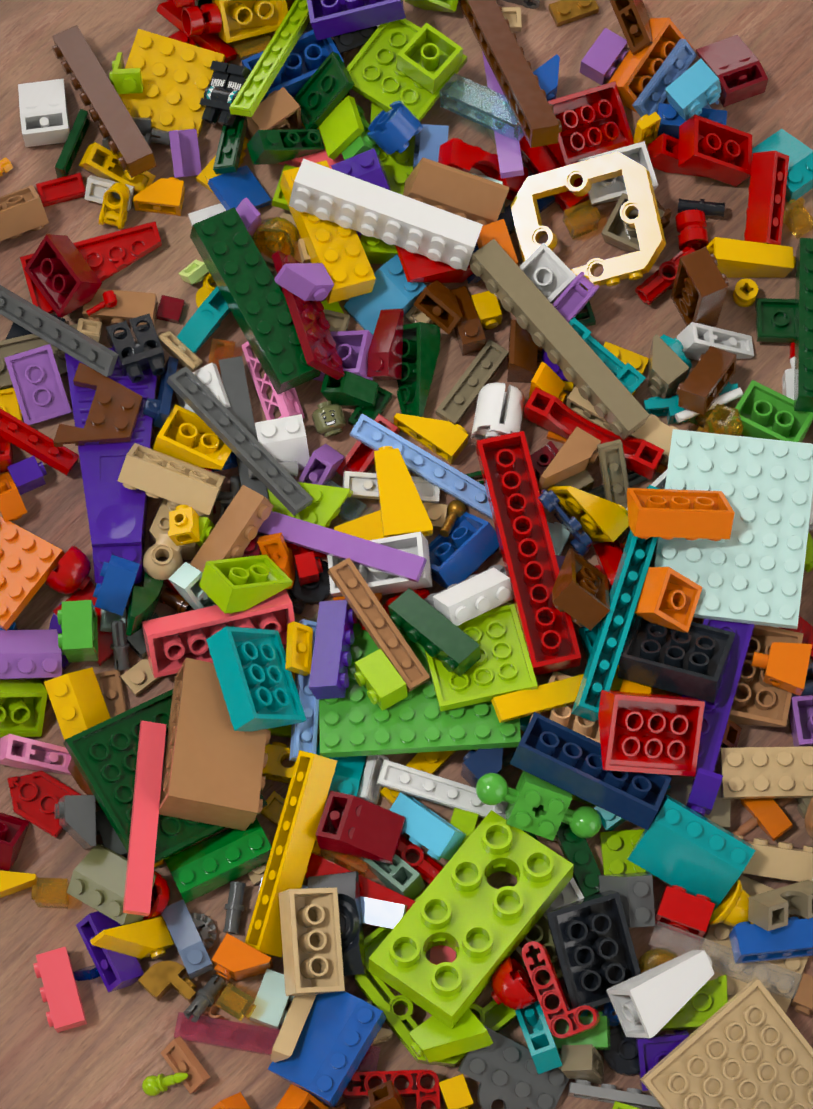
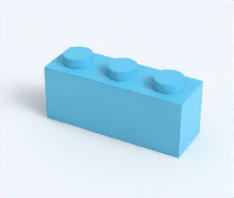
(427, 828)

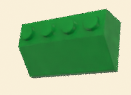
(219, 860)

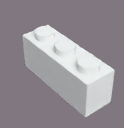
(474, 596)

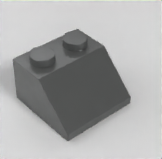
(78, 818)
(635, 895)

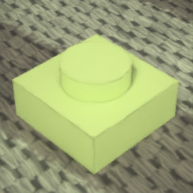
(194, 272)

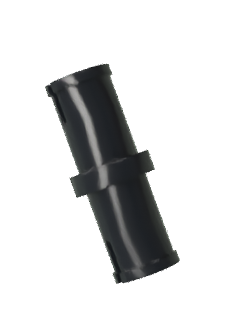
(708, 208)

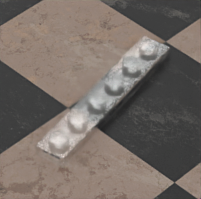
(773, 977)

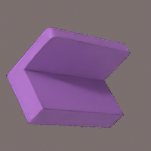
(185, 152)

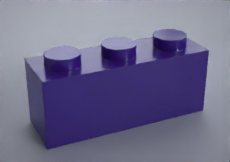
(114, 967)

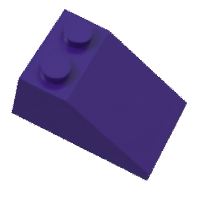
(365, 167)

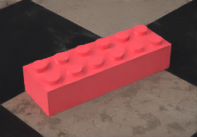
(184, 634)

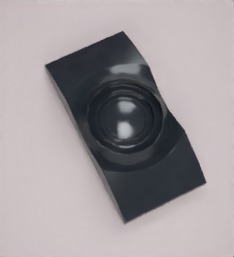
(350, 918)

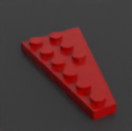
(106, 255)

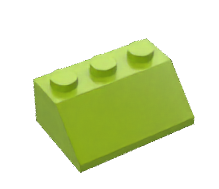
(22, 707)

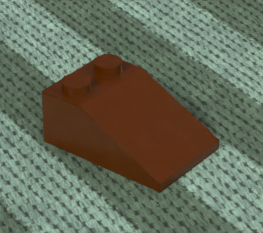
(581, 591)

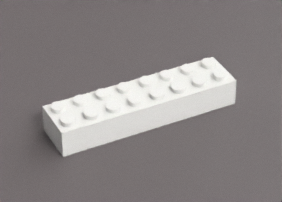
(384, 215)

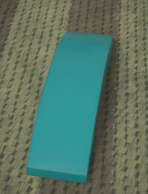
(626, 373)

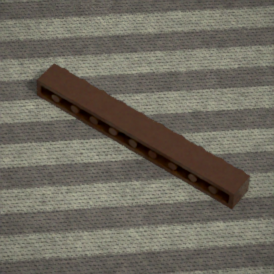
(512, 72)

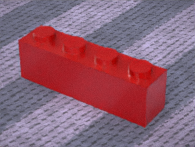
(541, 160)
(766, 197)

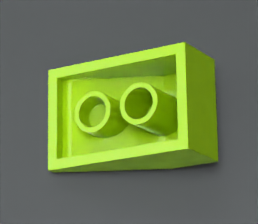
(242, 582)

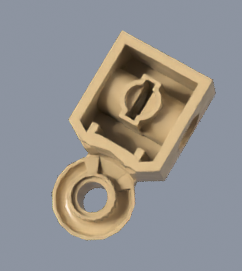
(165, 547)

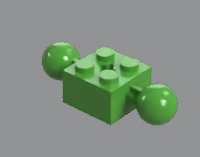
(537, 806)

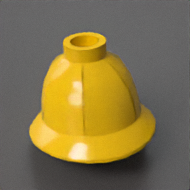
(733, 907)

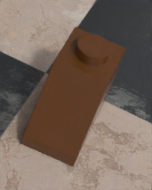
(440, 306)

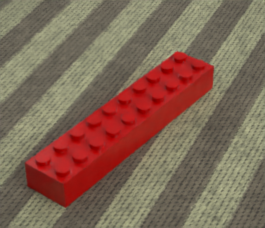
(527, 551)

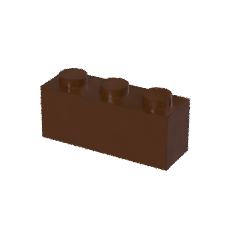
(706, 380)

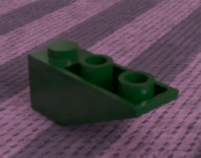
(283, 145)

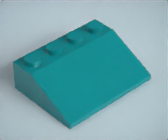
(255, 679)
(691, 851)

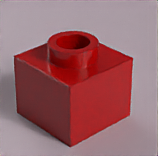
(308, 567)

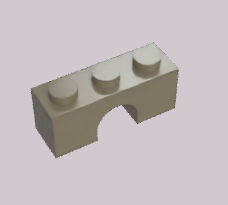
(772, 907)

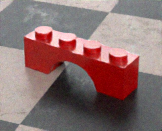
(465, 156)

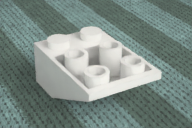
(43, 112)

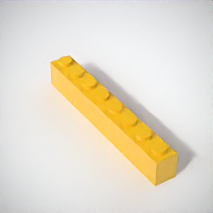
(290, 847)

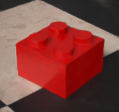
(685, 910)

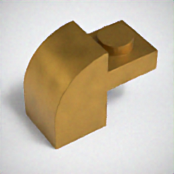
(163, 977)

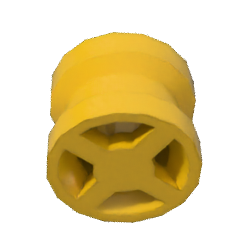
(743, 298)

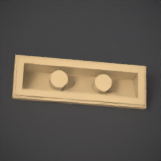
(292, 1027)

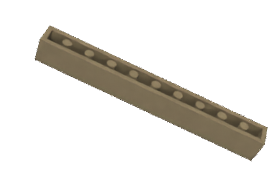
(558, 339)

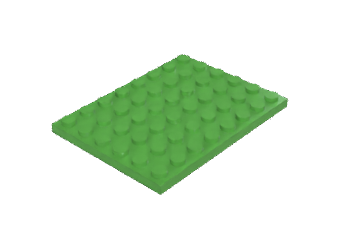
(412, 725)

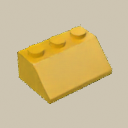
(77, 701)

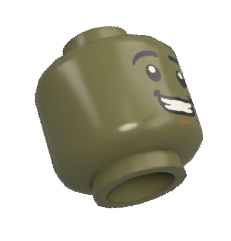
(329, 419)

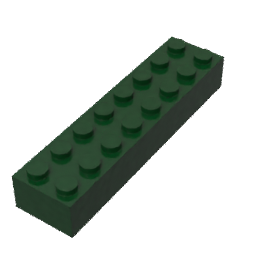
(253, 298)
(804, 327)

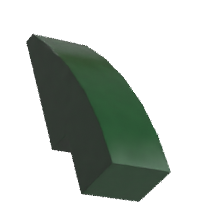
(143, 603)

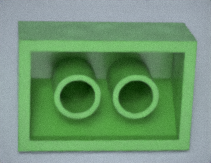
(771, 415)

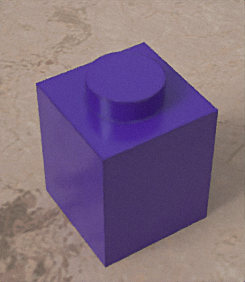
(27, 474)

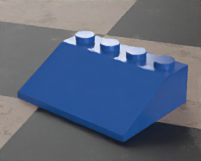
(331, 1045)

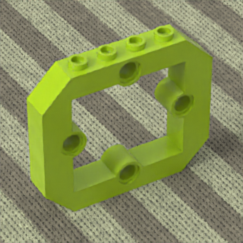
(491, 1016)

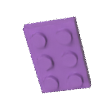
(38, 385)

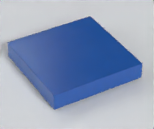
(236, 186)

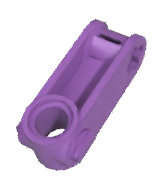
(575, 297)

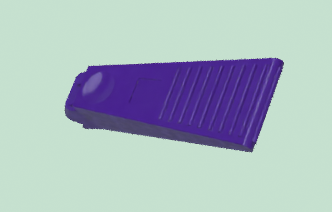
(114, 512)

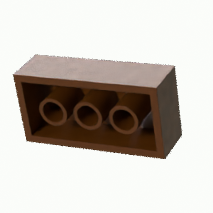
(699, 288)

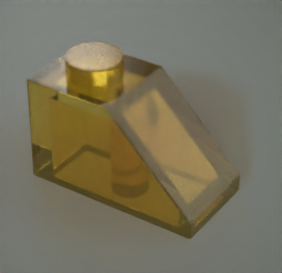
(236, 1001)

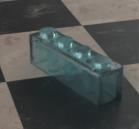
(480, 106)

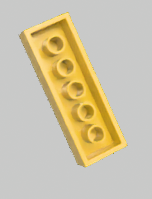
(333, 246)

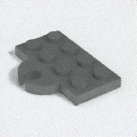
(510, 1075)

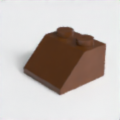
(522, 355)

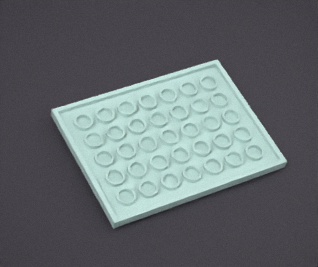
(761, 566)

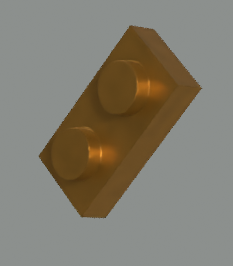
(572, 10)

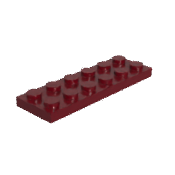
(311, 328)

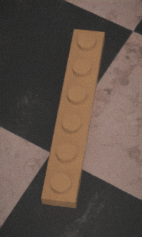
(378, 623)

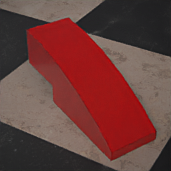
(361, 456)

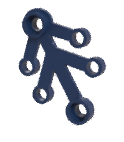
(582, 541)

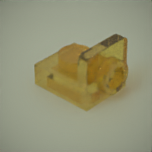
(797, 217)

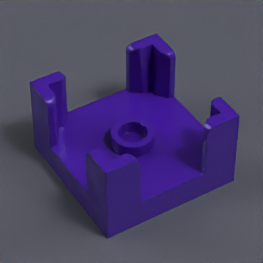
(654, 1049)

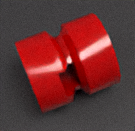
(201, 19)
(692, 229)

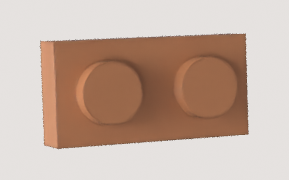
(184, 1061)

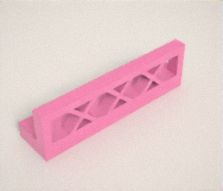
(286, 401)

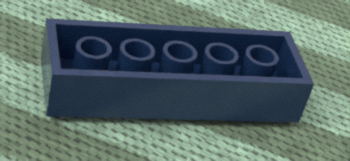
(576, 766)

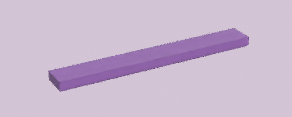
(507, 149)
(345, 546)

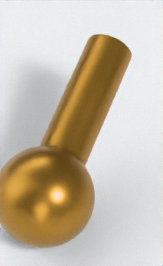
(455, 510)

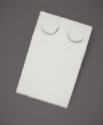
(612, 189)
(547, 272)

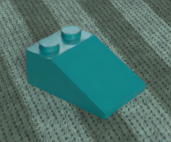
(800, 162)
(347, 774)

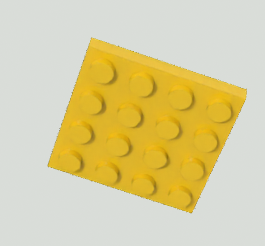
(172, 79)

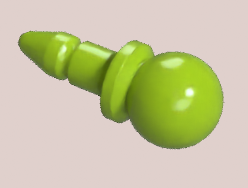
(154, 1084)

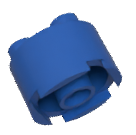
(394, 128)

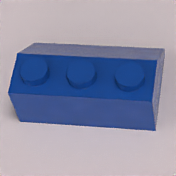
(462, 551)

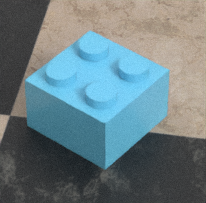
(693, 90)

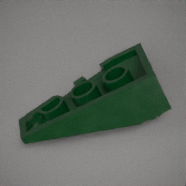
(419, 361)

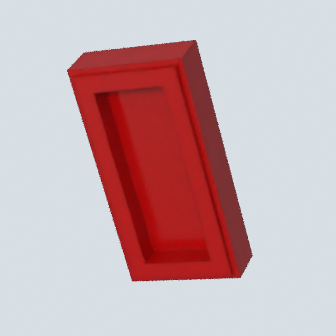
(61, 189)

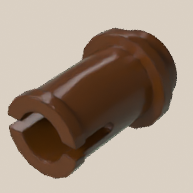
(175, 601)

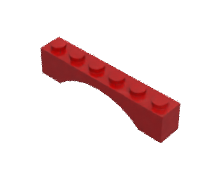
(556, 417)

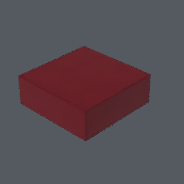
(170, 309)

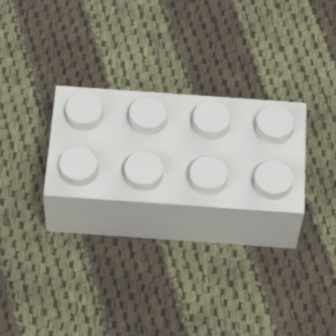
(386, 583)

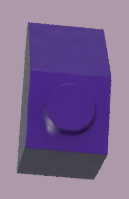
(704, 791)

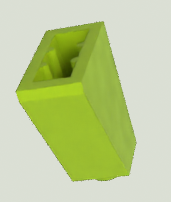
(439, 1041)

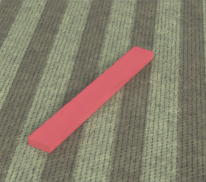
(144, 819)

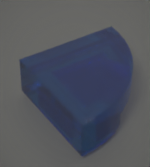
(86, 973)

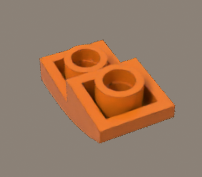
(769, 816)

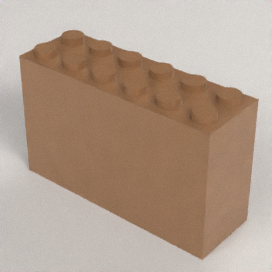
(208, 766)

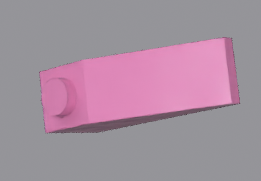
(33, 755)

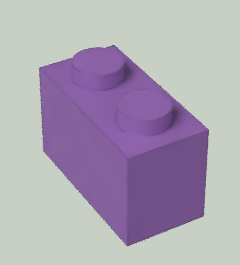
(604, 56)

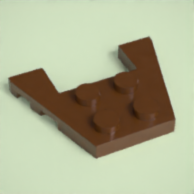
(110, 415)

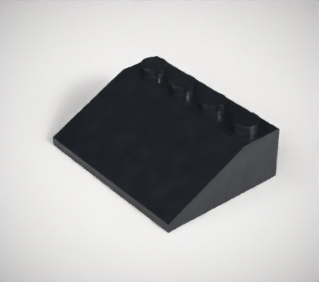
(677, 660)
(593, 947)

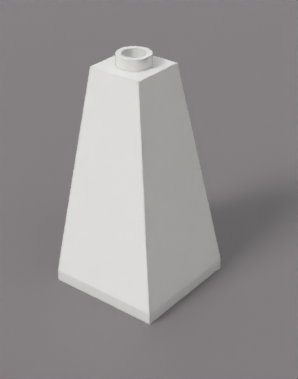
(656, 995)

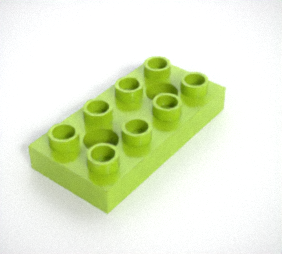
(470, 918)

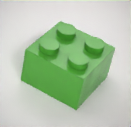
(79, 631)

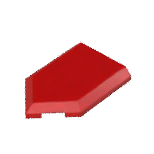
(36, 797)

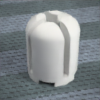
(498, 411)

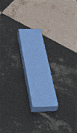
(654, 92)

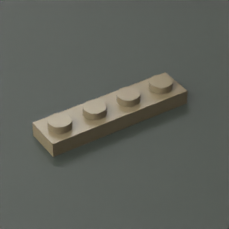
(471, 382)

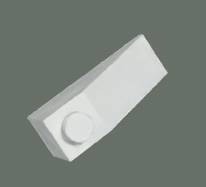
(698, 338)

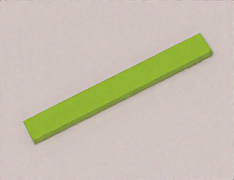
(271, 60)

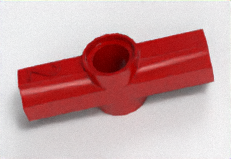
(657, 282)
(425, 865)

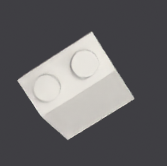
(284, 439)

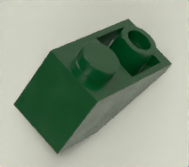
(350, 390)

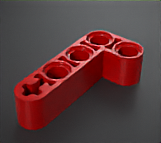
(554, 988)
(413, 1090)

